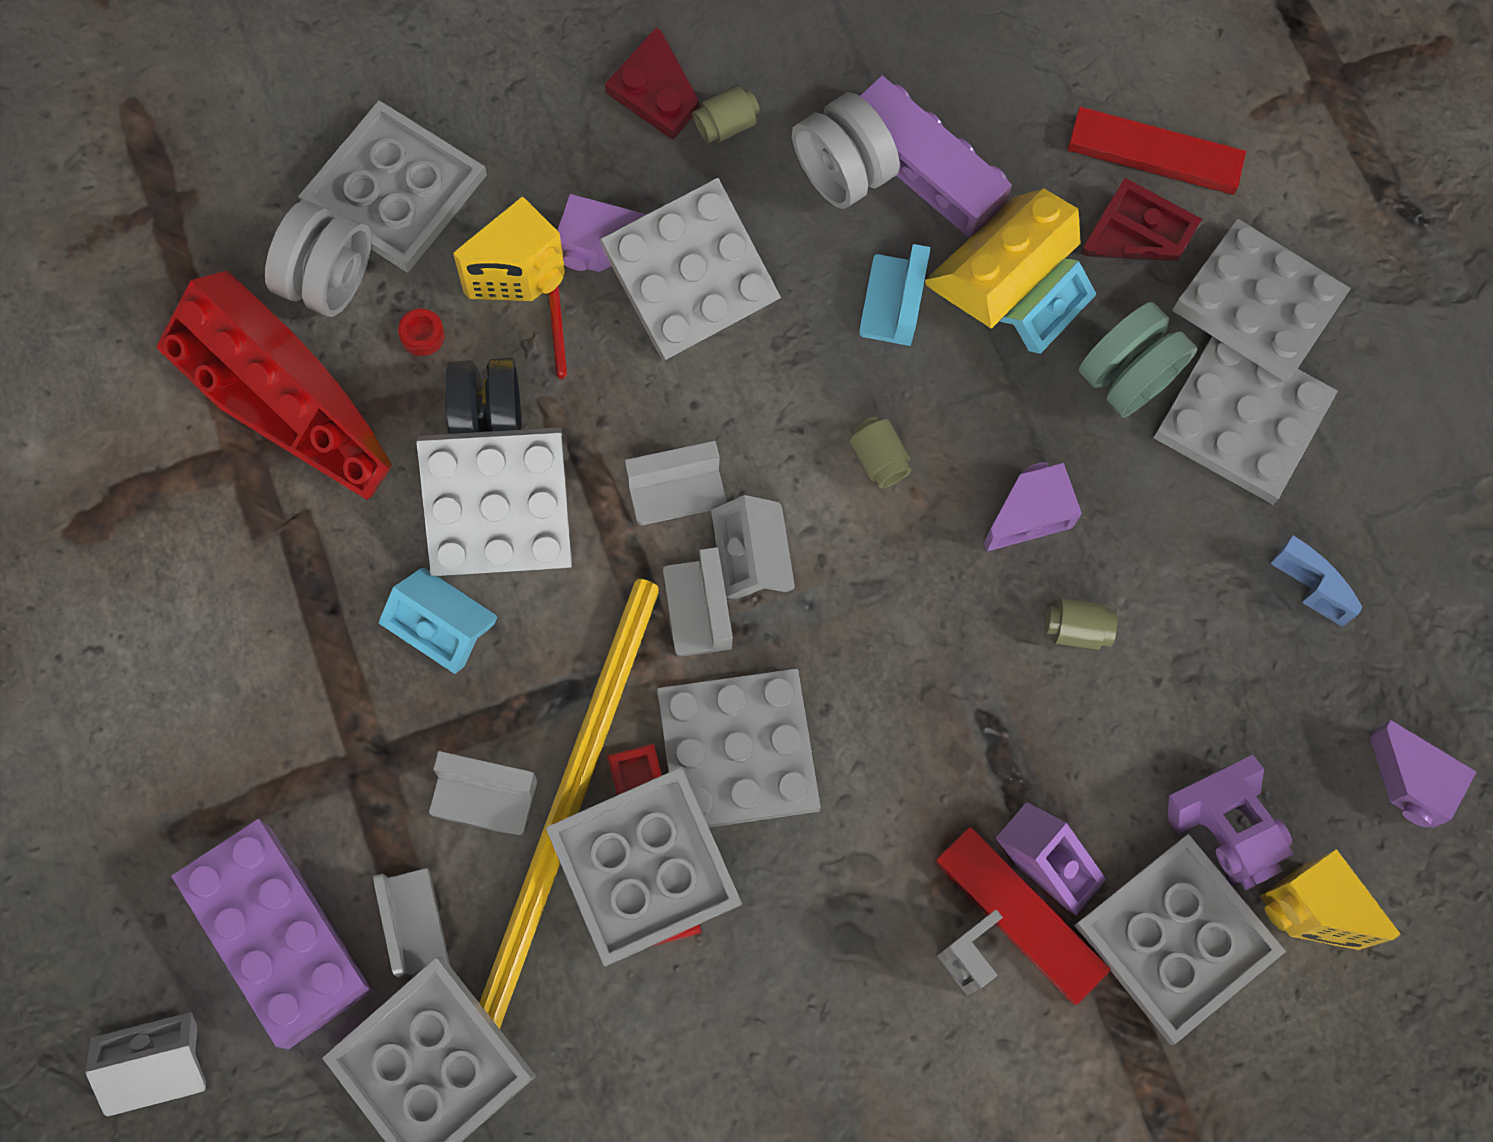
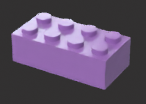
(272, 934)

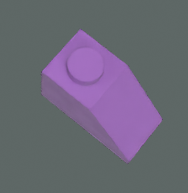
(584, 225)
(1036, 507)
(1419, 775)
(1051, 857)

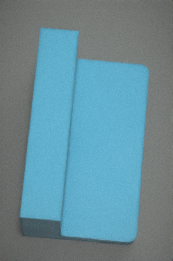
(894, 297)
(1051, 305)
(436, 618)

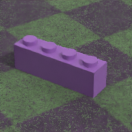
(938, 163)

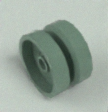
(1137, 359)

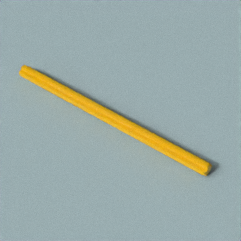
(568, 799)

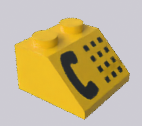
(512, 257)
(1328, 906)

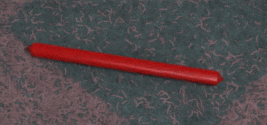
(557, 333)

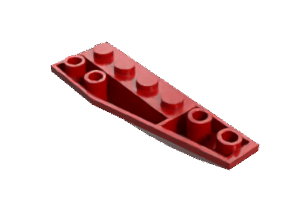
(270, 381)

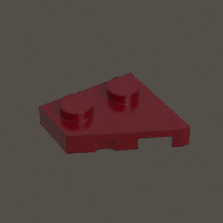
(655, 86)
(1141, 227)

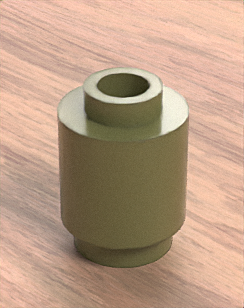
(726, 114)
(880, 451)
(1081, 624)

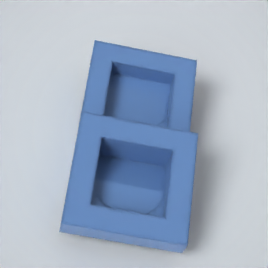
(1328, 589)

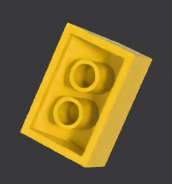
(1008, 256)

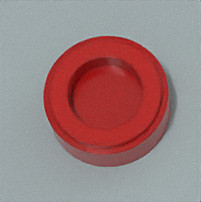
(421, 332)

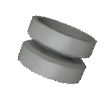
(846, 150)
(317, 258)

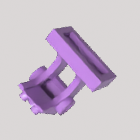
(1241, 855)

